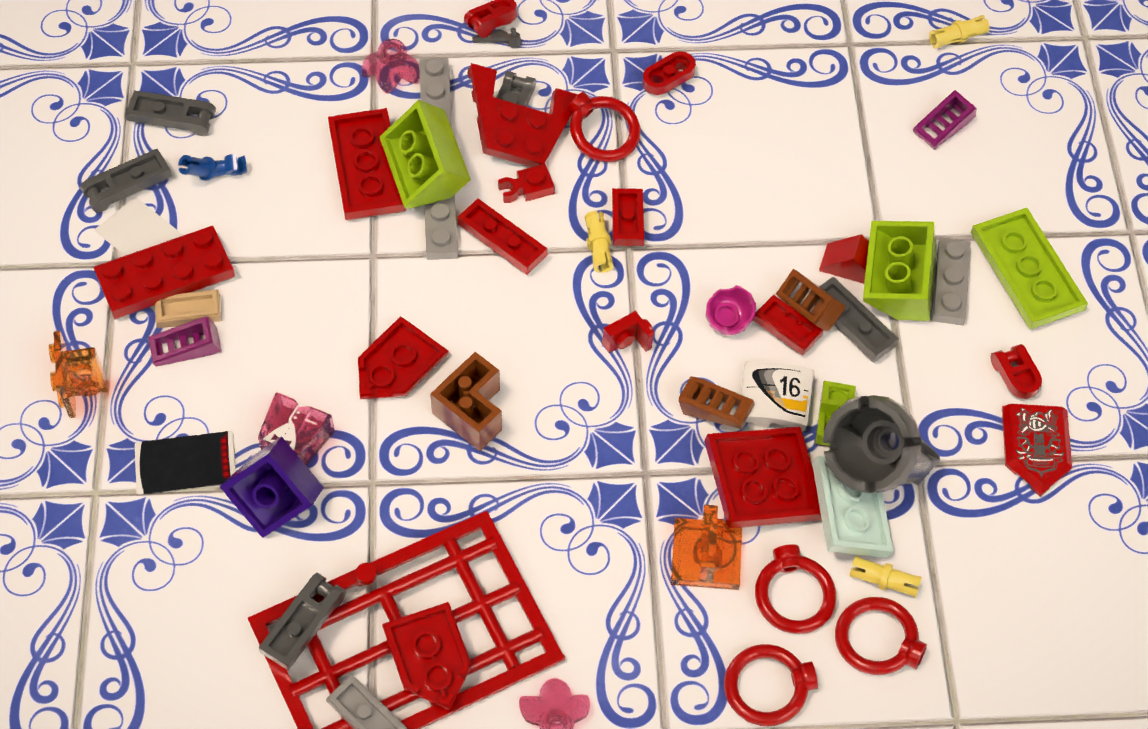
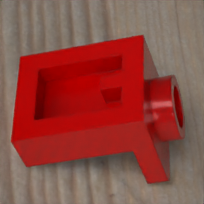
(627, 329)

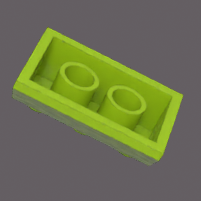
(424, 156)
(901, 268)

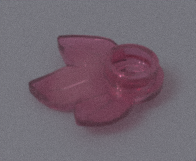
(391, 68)
(554, 705)

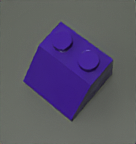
(272, 487)

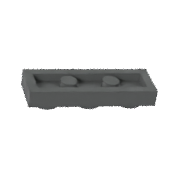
(860, 323)

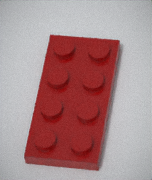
(362, 165)
(163, 271)

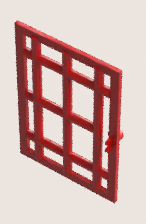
(367, 573)

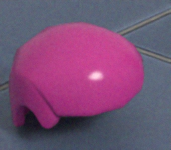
(730, 310)

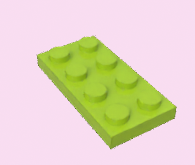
(1029, 268)

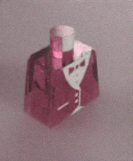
(299, 424)

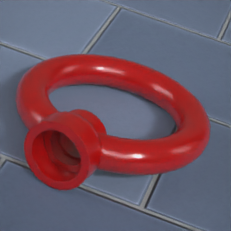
(583, 106)
(787, 560)
(910, 651)
(802, 676)

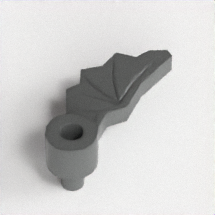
(512, 38)

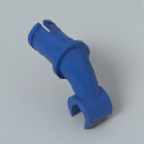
(208, 168)

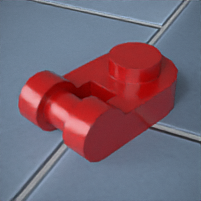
(490, 16)
(1021, 380)

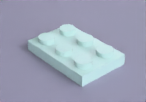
(851, 519)

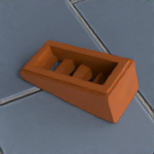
(826, 310)
(697, 393)

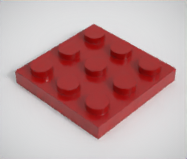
(763, 477)

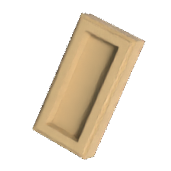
(187, 308)

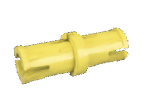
(959, 31)
(598, 241)
(885, 576)

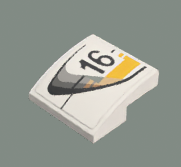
(779, 393)

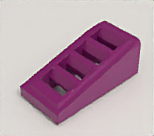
(960, 104)
(198, 349)

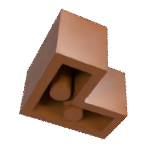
(465, 404)

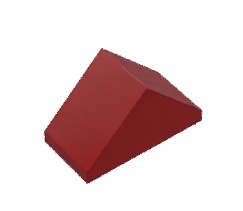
(846, 258)

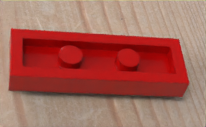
(502, 236)

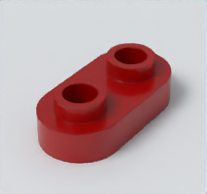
(664, 74)

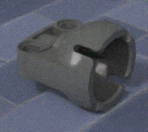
(861, 446)

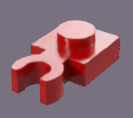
(530, 182)

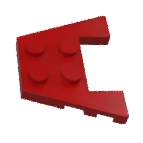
(513, 129)

